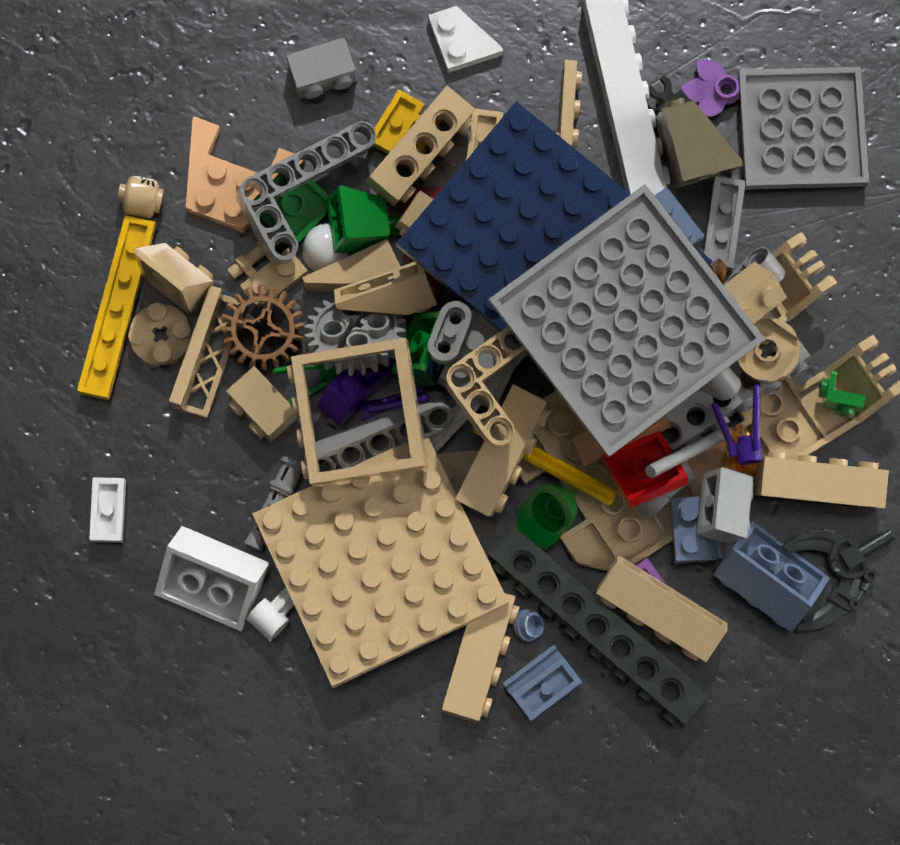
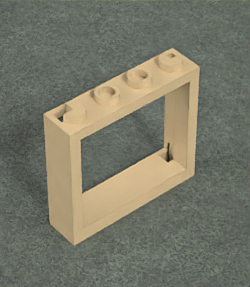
(301, 408)

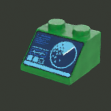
(425, 370)

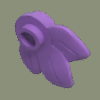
(706, 88)

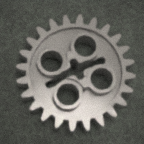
(347, 328)

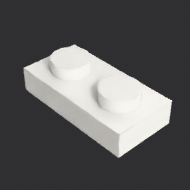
(107, 510)

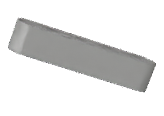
(386, 423)

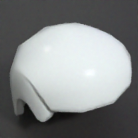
(318, 248)

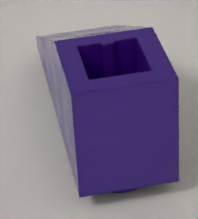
(346, 393)

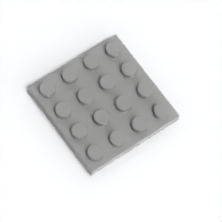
(803, 128)

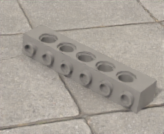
(741, 402)

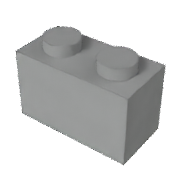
(322, 68)
(725, 505)

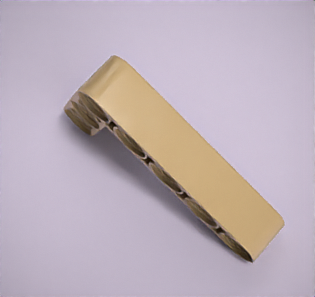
(477, 389)

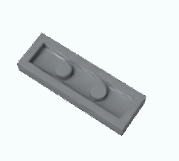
(724, 220)

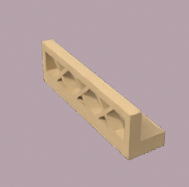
(195, 355)

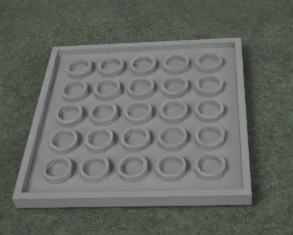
(626, 320)

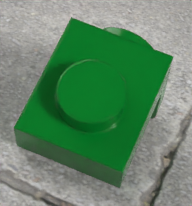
(843, 402)

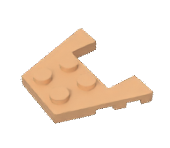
(215, 182)

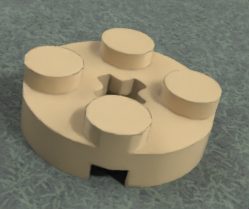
(786, 348)
(161, 352)

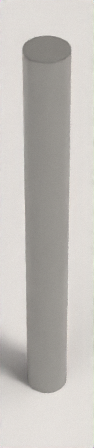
(685, 453)

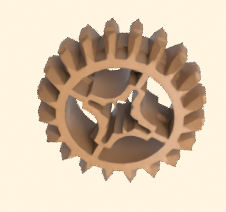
(288, 334)

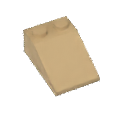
(174, 275)

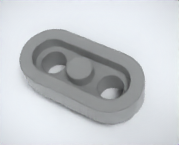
(449, 334)

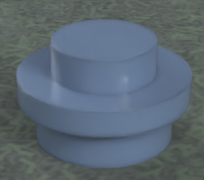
(528, 625)

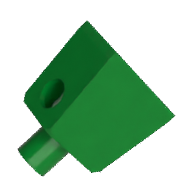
(358, 220)

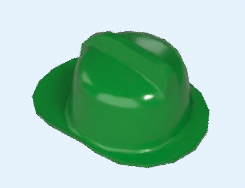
(547, 514)

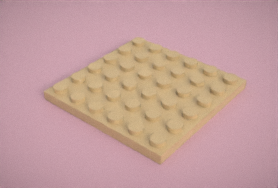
(379, 564)

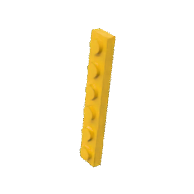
(115, 310)

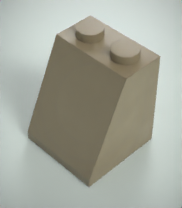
(693, 144)

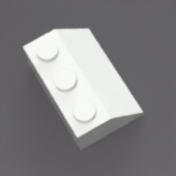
(211, 578)

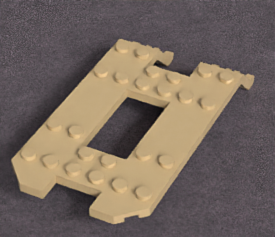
(788, 424)

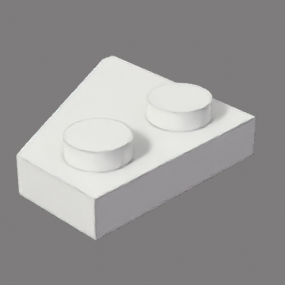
(461, 39)

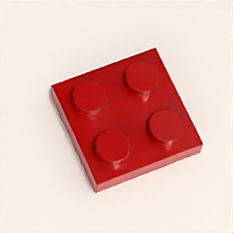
(629, 465)

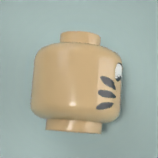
(140, 197)

